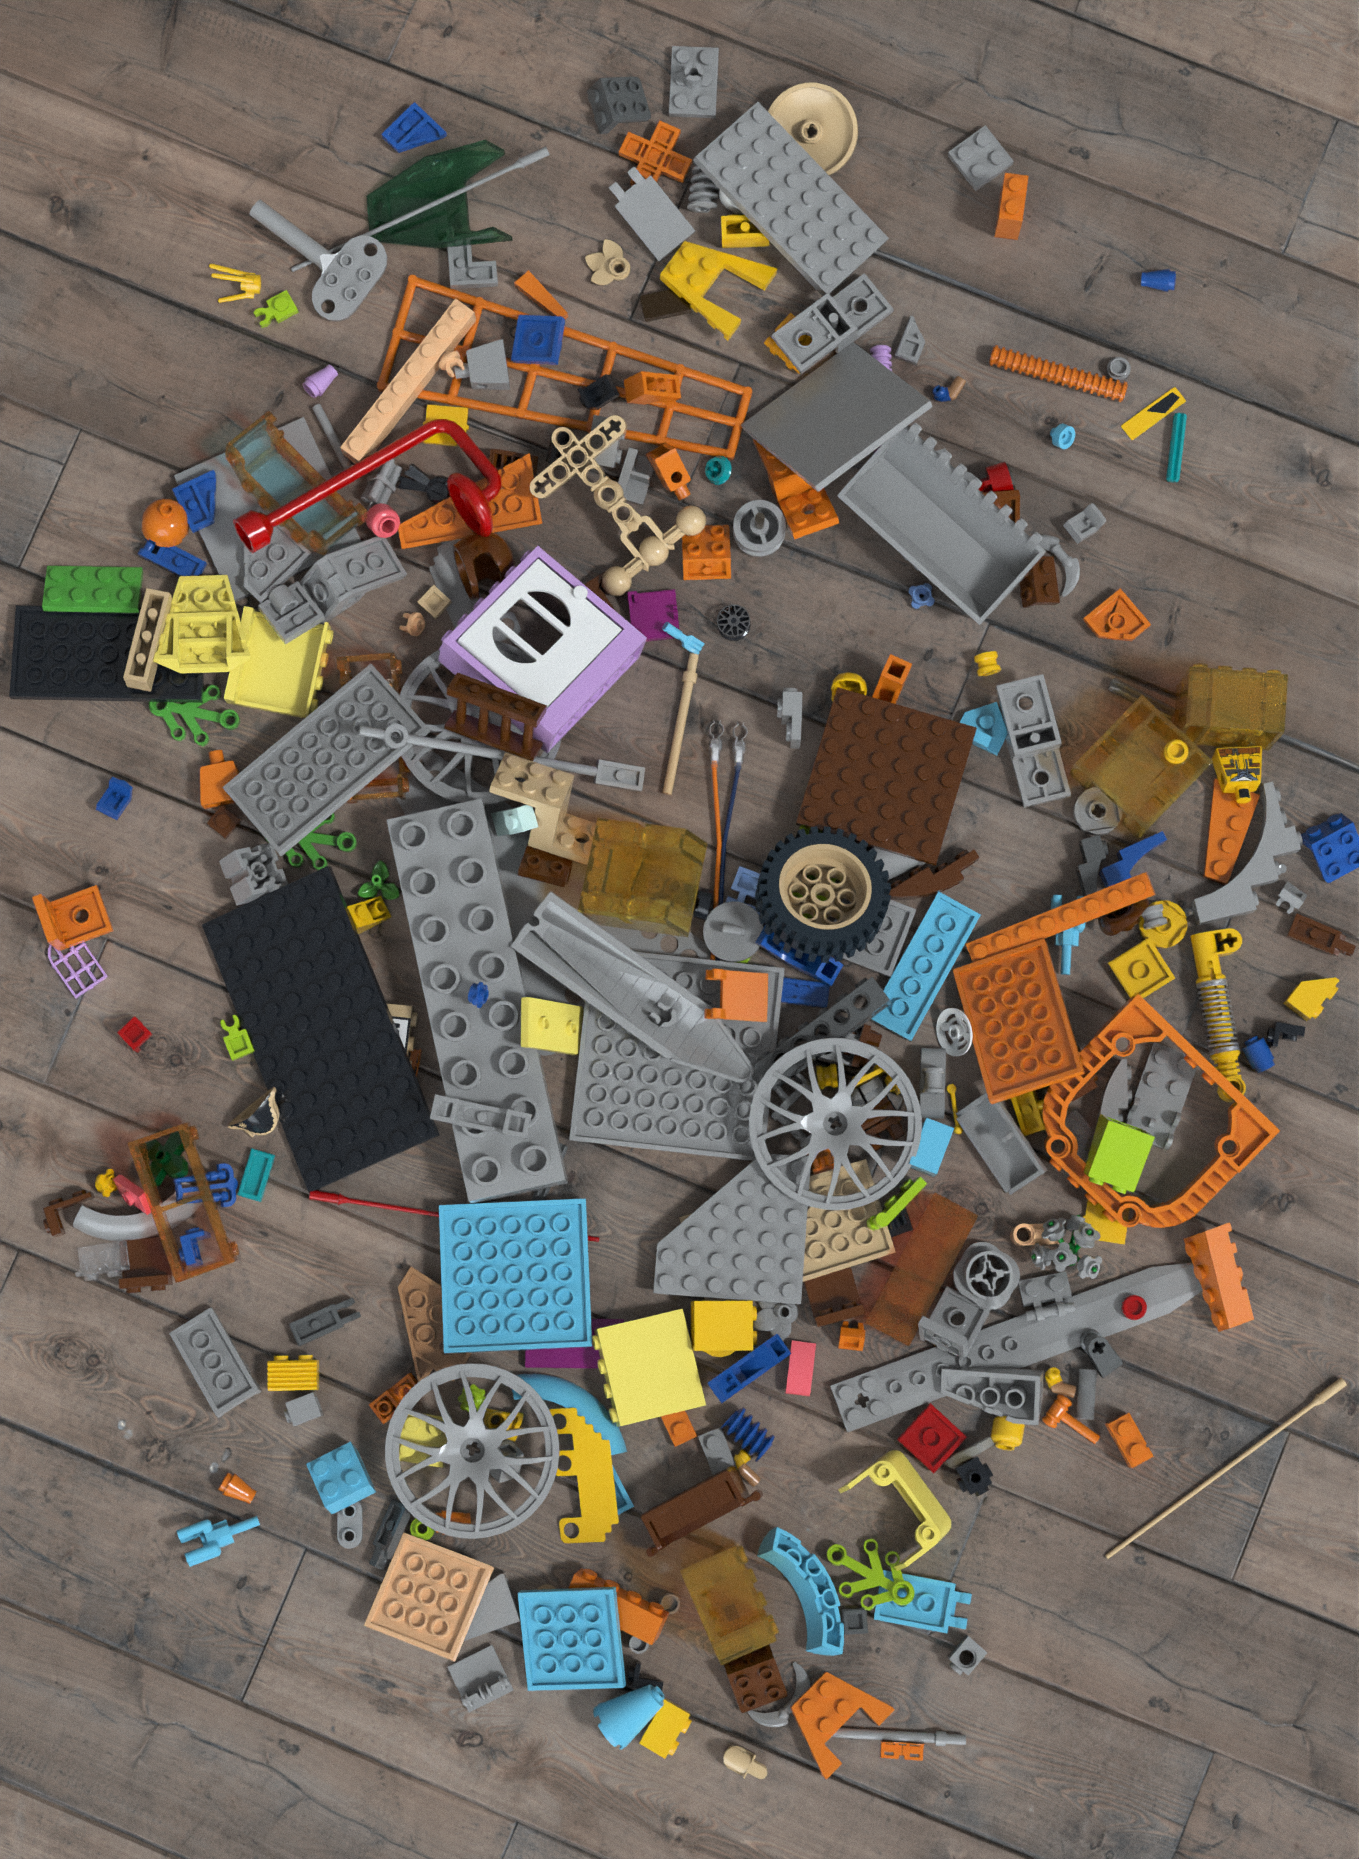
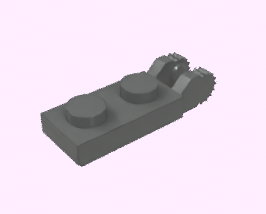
(321, 1322)

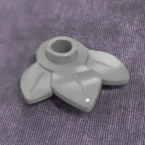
(772, 1319)

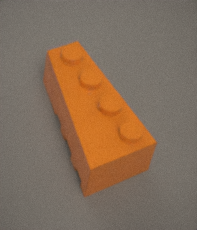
(1220, 1276)

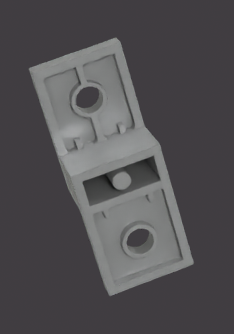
(832, 323)
(1033, 740)

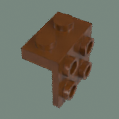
(147, 1266)

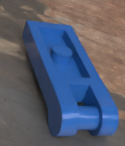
(173, 559)

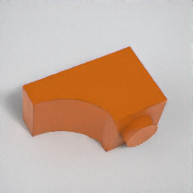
(651, 387)

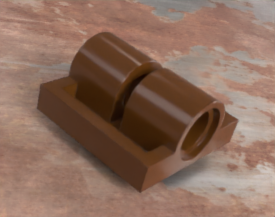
(545, 867)

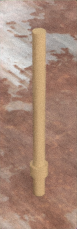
(689, 678)

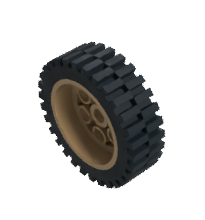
(825, 858)

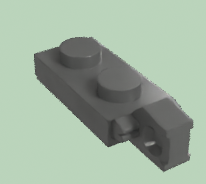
(389, 1534)

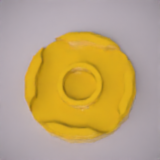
(1170, 933)

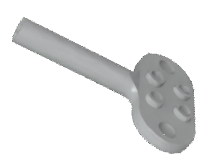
(345, 275)

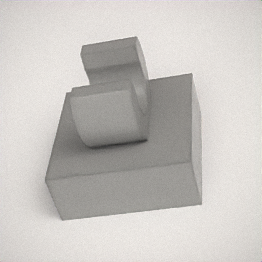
(1291, 895)

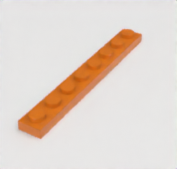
(1063, 917)

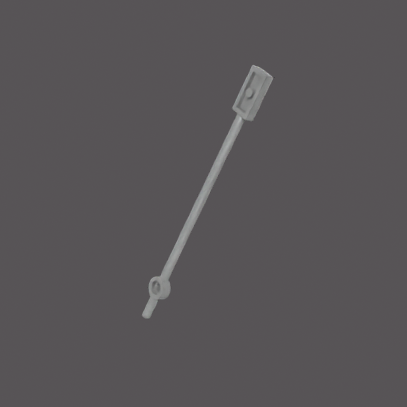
(605, 773)

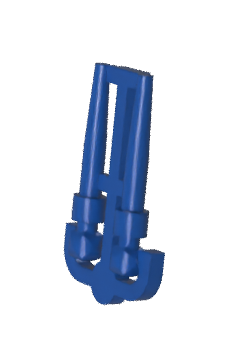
(230, 1184)

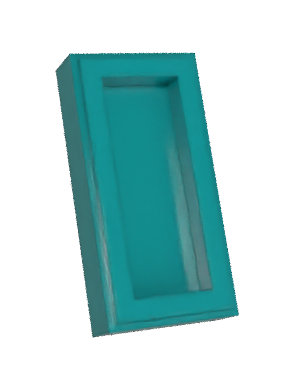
(256, 1175)

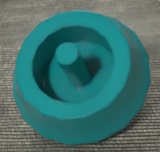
(718, 470)

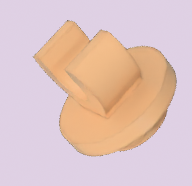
(449, 360)
(414, 625)

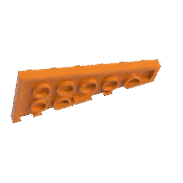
(511, 509)

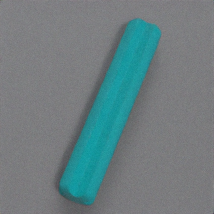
(1176, 447)

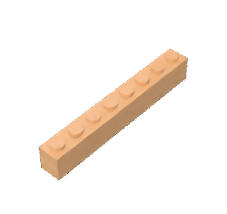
(408, 382)

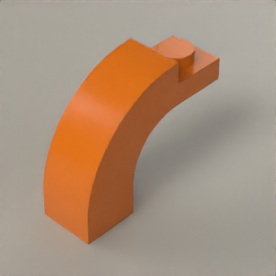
(892, 679)

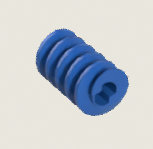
(748, 1433)

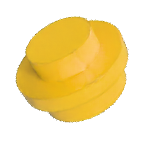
(1175, 751)

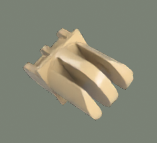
(743, 1762)

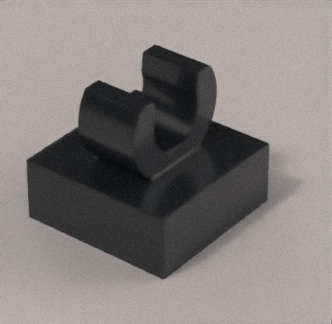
(900, 1224)

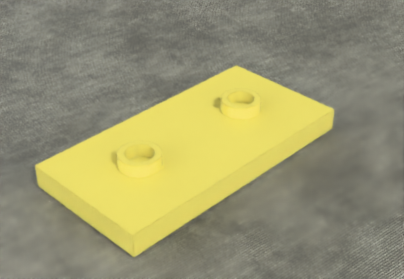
(551, 1026)

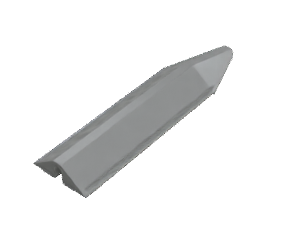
(629, 990)

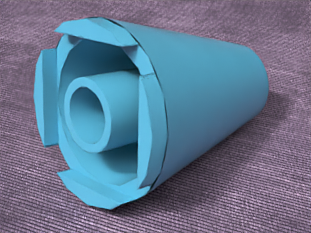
(628, 1714)

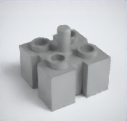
(253, 872)

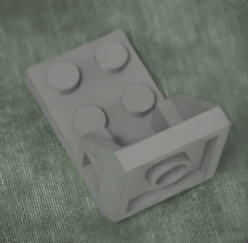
(349, 573)

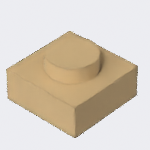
(434, 602)

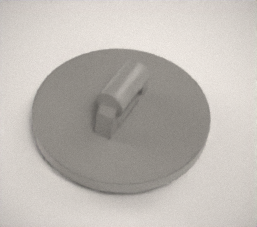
(732, 931)

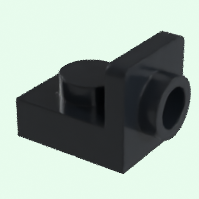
(1287, 1031)

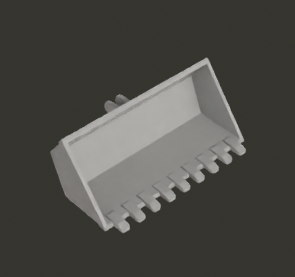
(943, 522)

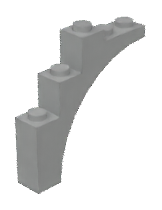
(1273, 842)

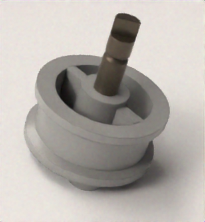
(759, 528)

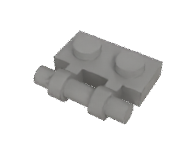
(1043, 1290)

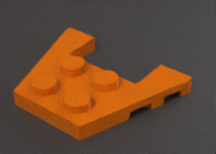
(825, 1709)

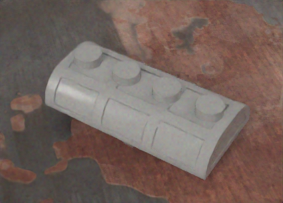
(1000, 1143)

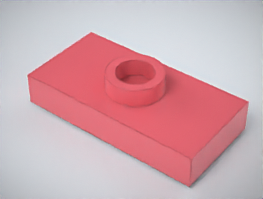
(132, 1194)

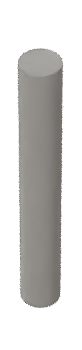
(331, 435)

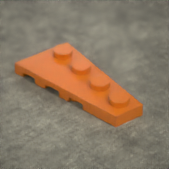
(1226, 832)

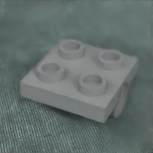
(290, 611)

